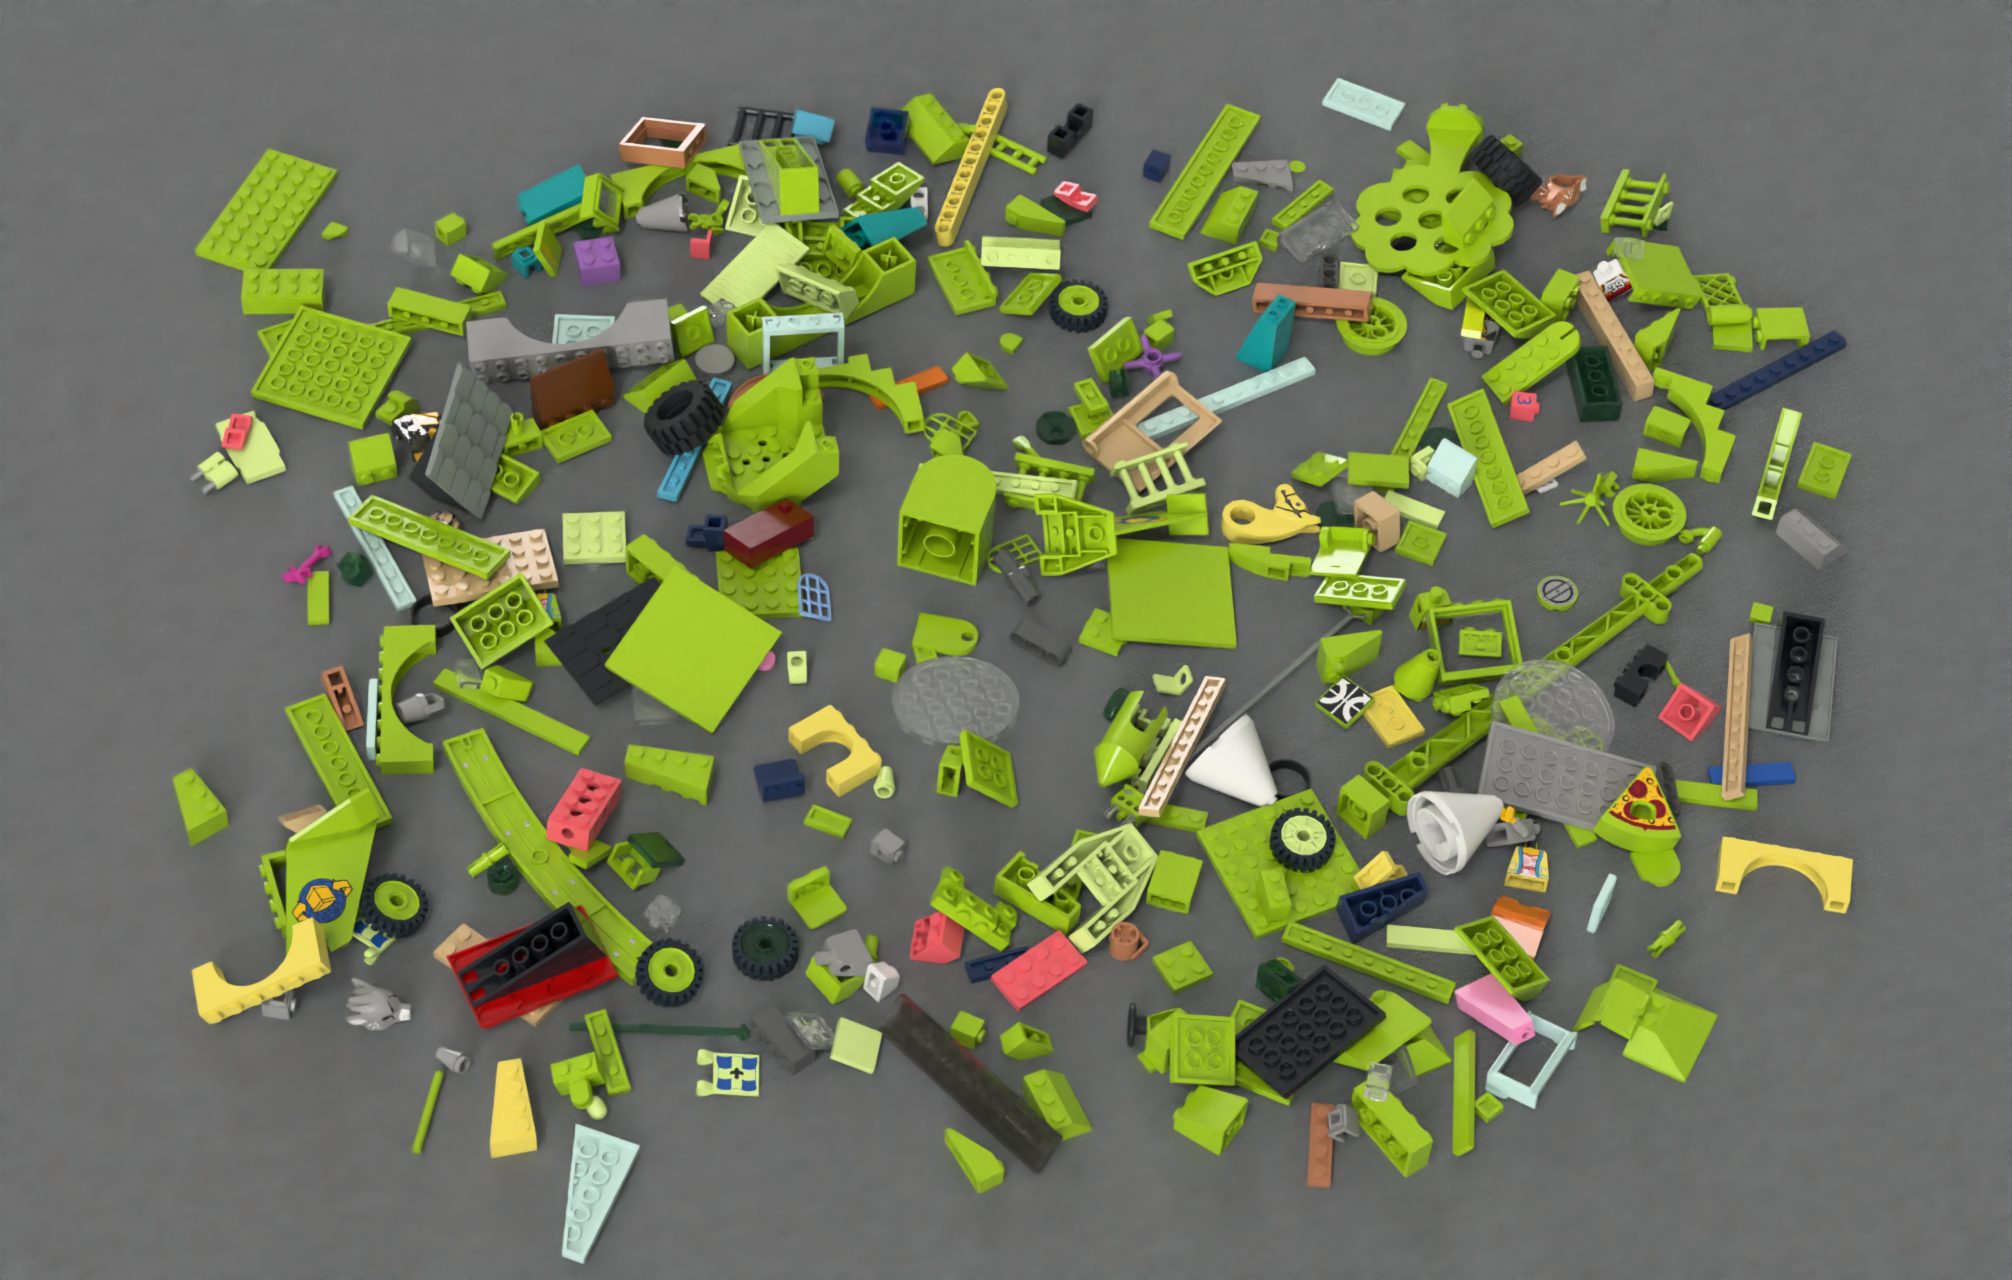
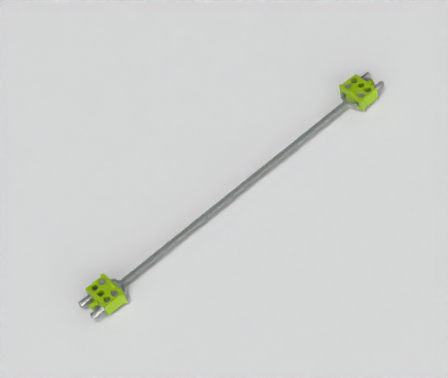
(1129, 799)

